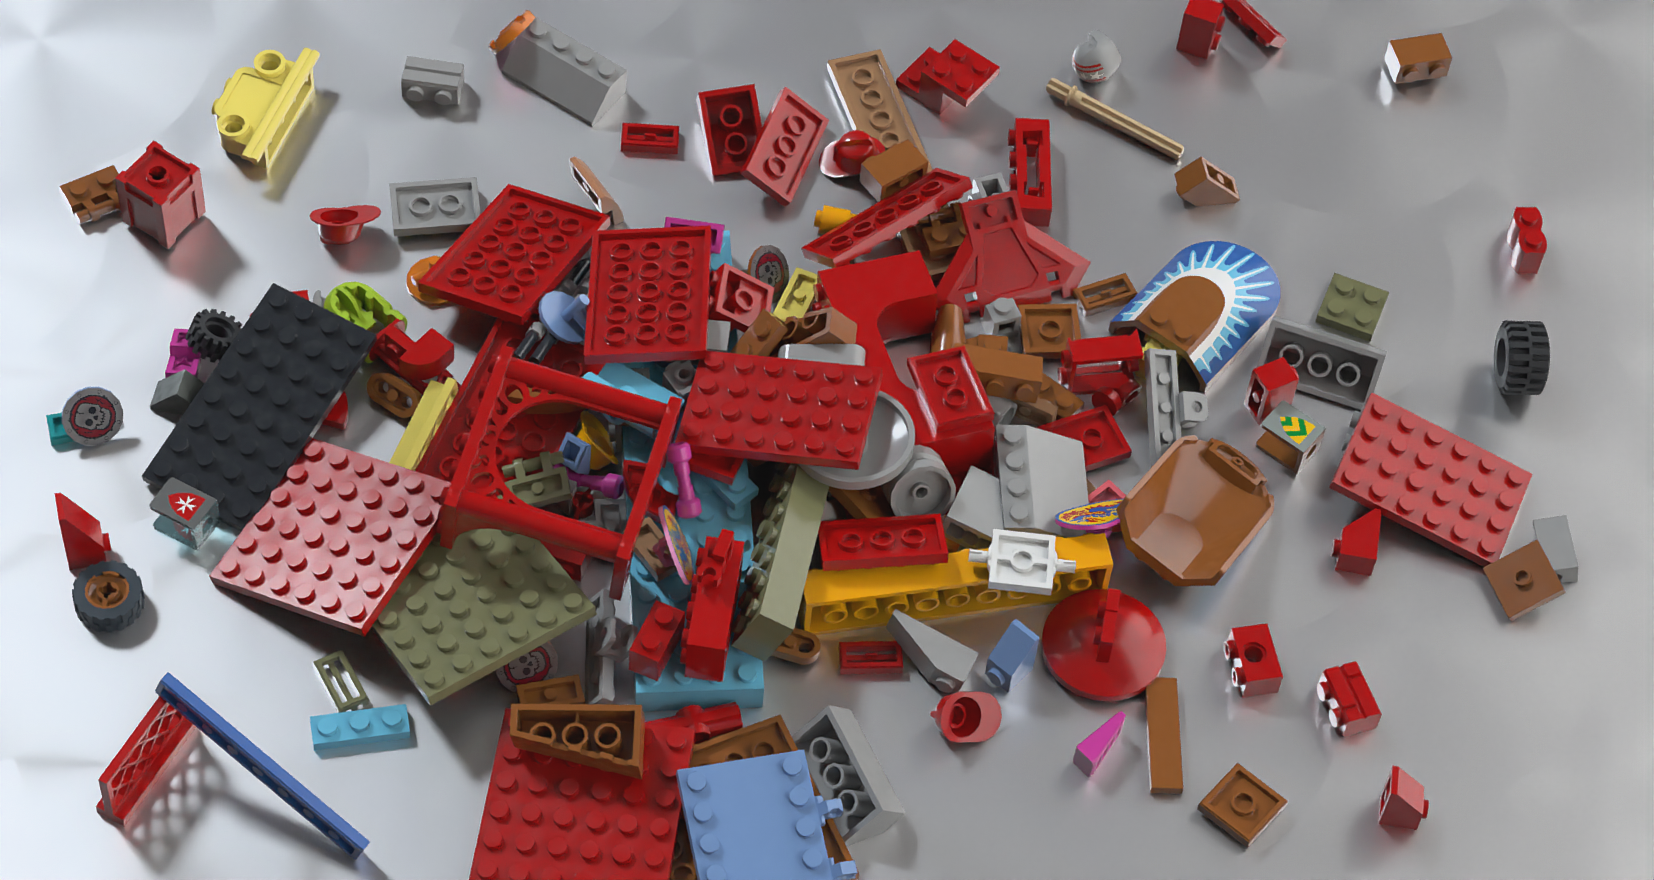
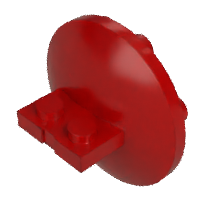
(1103, 645)

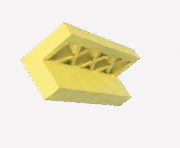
(424, 423)

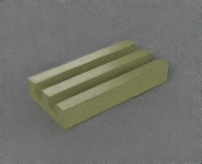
(351, 703)

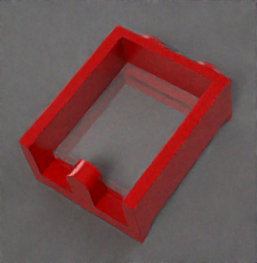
(1099, 362)

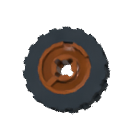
(122, 604)

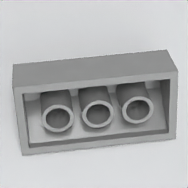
(565, 72)
(1325, 362)
(848, 769)

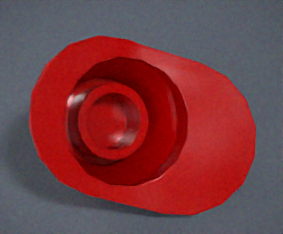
(846, 155)
(343, 224)
(968, 716)

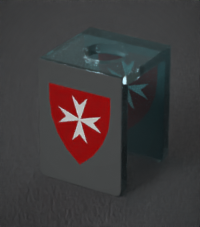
(185, 513)

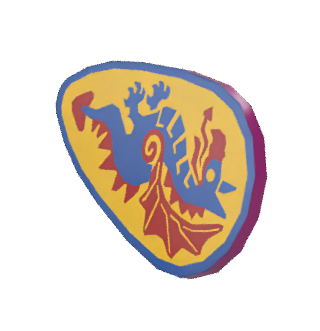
(1093, 517)

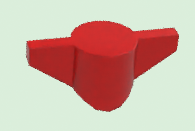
(583, 504)

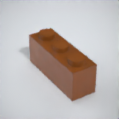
(1007, 373)

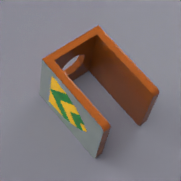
(1290, 437)

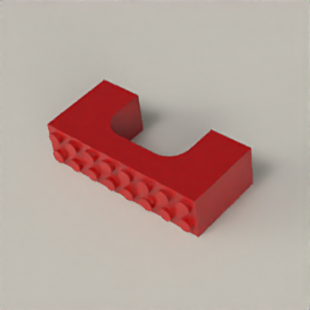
(892, 302)

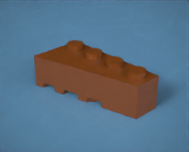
(818, 327)
(583, 734)

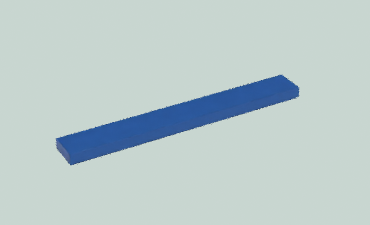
(261, 766)

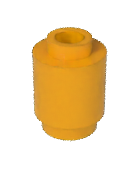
(830, 218)

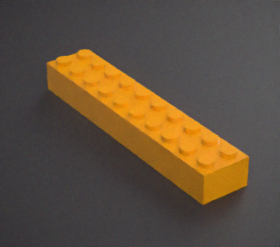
(938, 591)

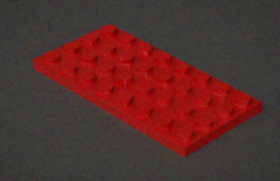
(526, 433)

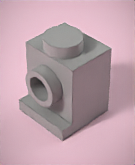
(1001, 312)
(679, 379)

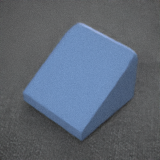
(576, 454)

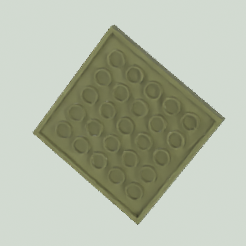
(477, 609)

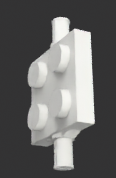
(1022, 561)

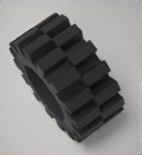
(212, 334)

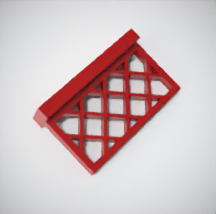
(142, 761)

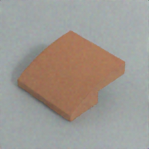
(595, 190)

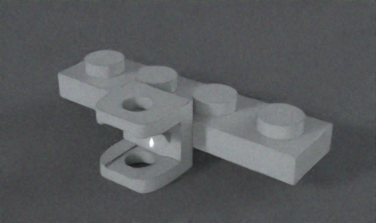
(1167, 407)
(603, 647)

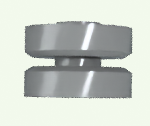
(922, 486)

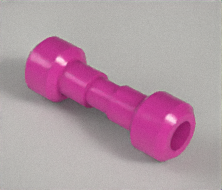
(610, 485)
(687, 505)

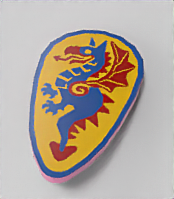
(677, 544)

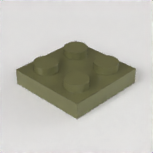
(1352, 307)

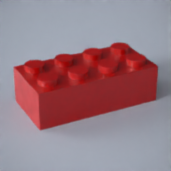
(711, 617)

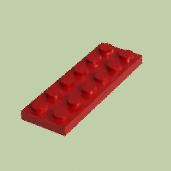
(887, 218)

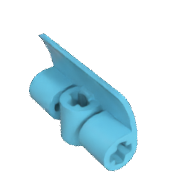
(626, 379)

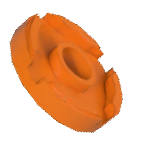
(511, 31)

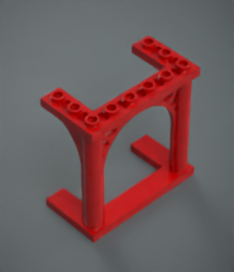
(471, 508)

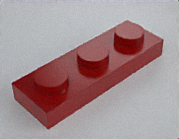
(1253, 20)

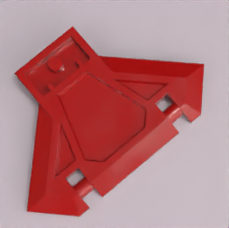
(1006, 259)

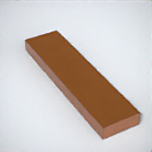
(1163, 736)

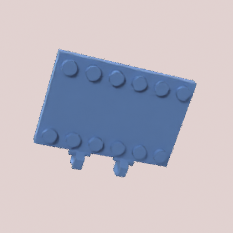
(759, 820)

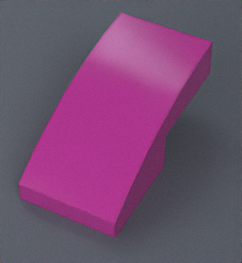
(181, 355)

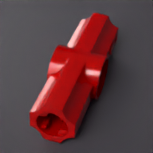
(707, 721)

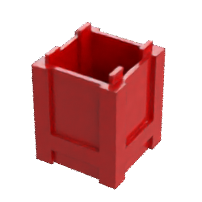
(160, 194)

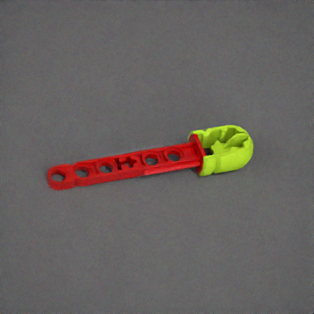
(350, 300)

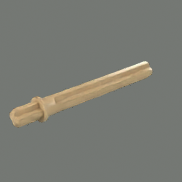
(1146, 135)

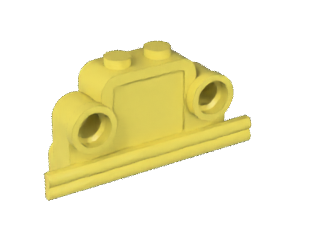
(263, 104)

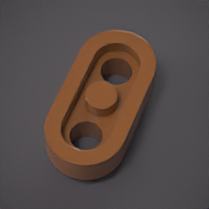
(396, 397)
(796, 641)

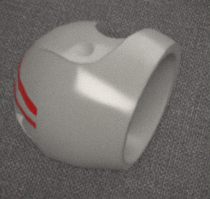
(1096, 59)

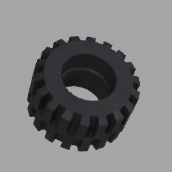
(1521, 357)

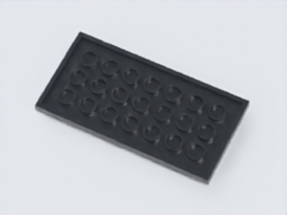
(262, 404)

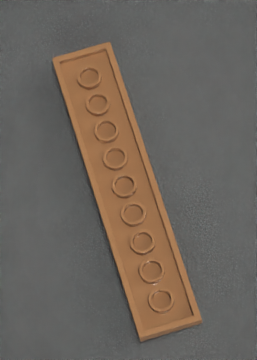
(878, 109)

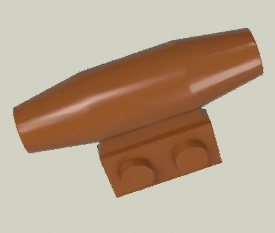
(950, 329)

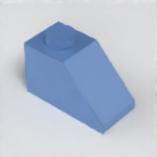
(1012, 656)

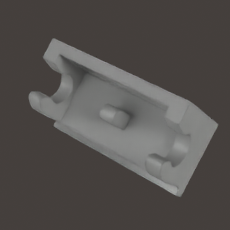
(1558, 546)

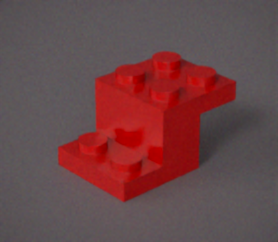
(947, 76)

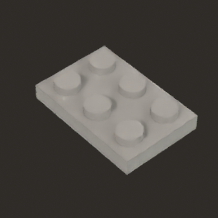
(434, 206)

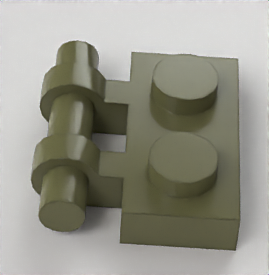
(543, 487)

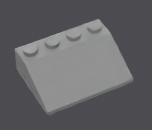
(1038, 478)

